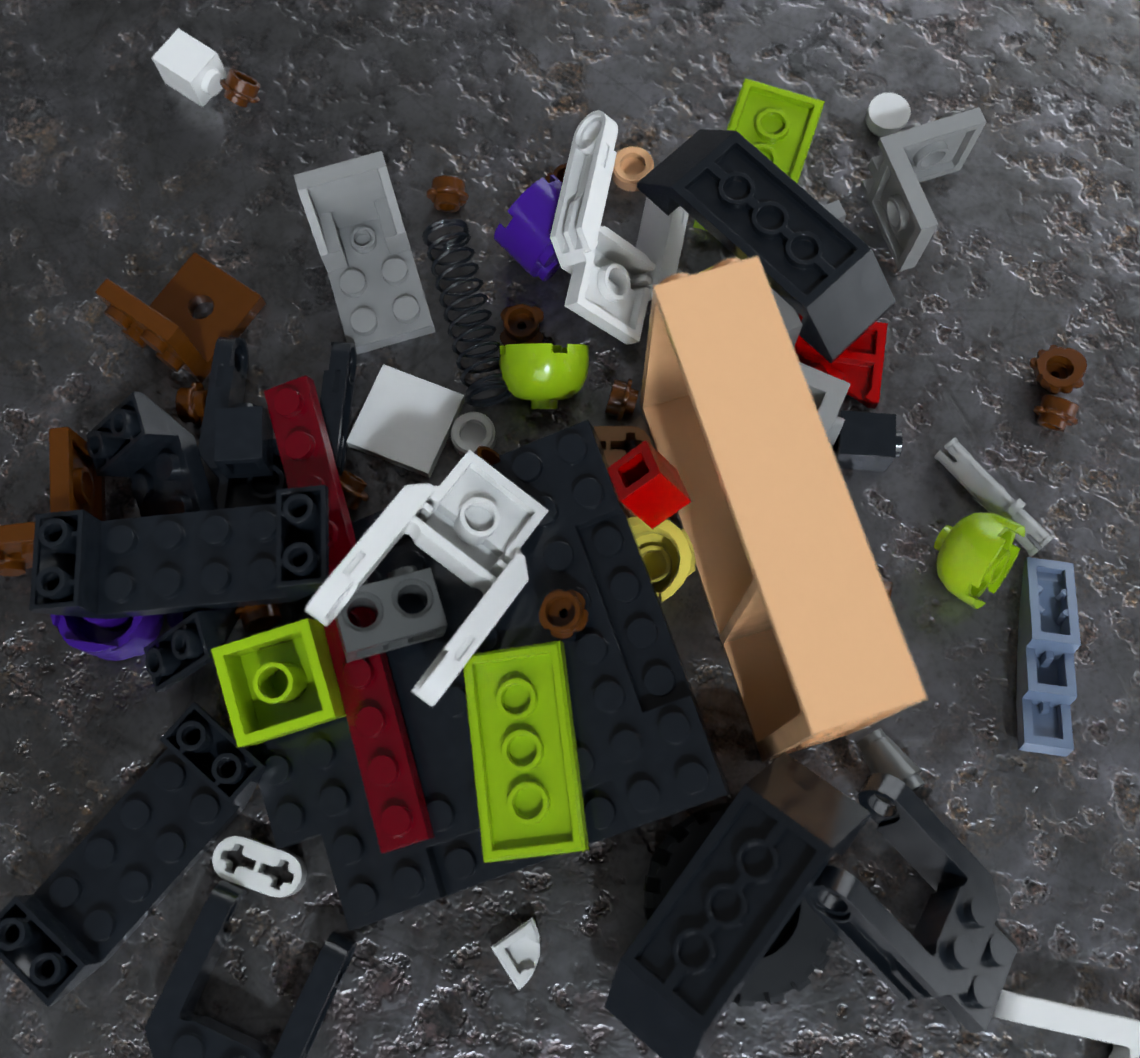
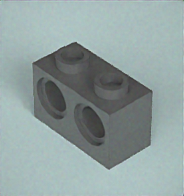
(393, 626)

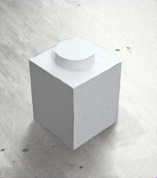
(190, 67)

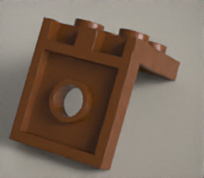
(169, 319)
(72, 487)

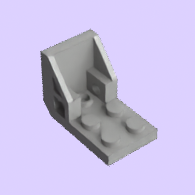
(365, 252)

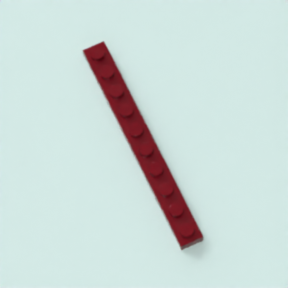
(366, 683)

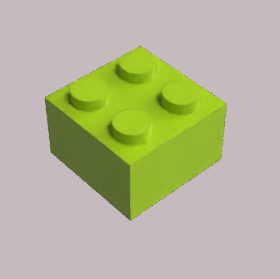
(278, 682)

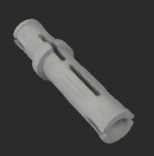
(992, 494)

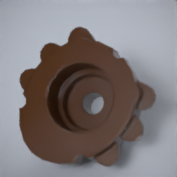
(1059, 369)

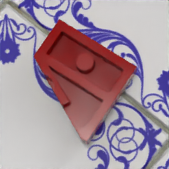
(857, 365)

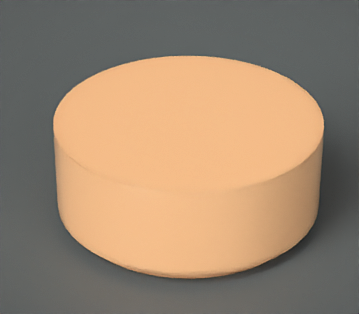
(630, 167)

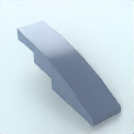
(1046, 657)

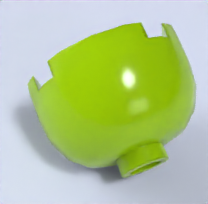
(544, 371)
(976, 555)

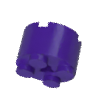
(530, 229)
(109, 638)

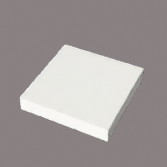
(406, 421)

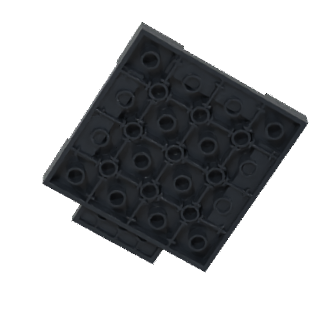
(630, 697)

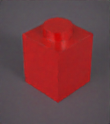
(648, 484)

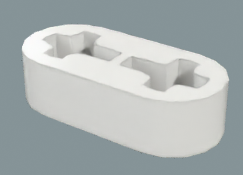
(255, 877)

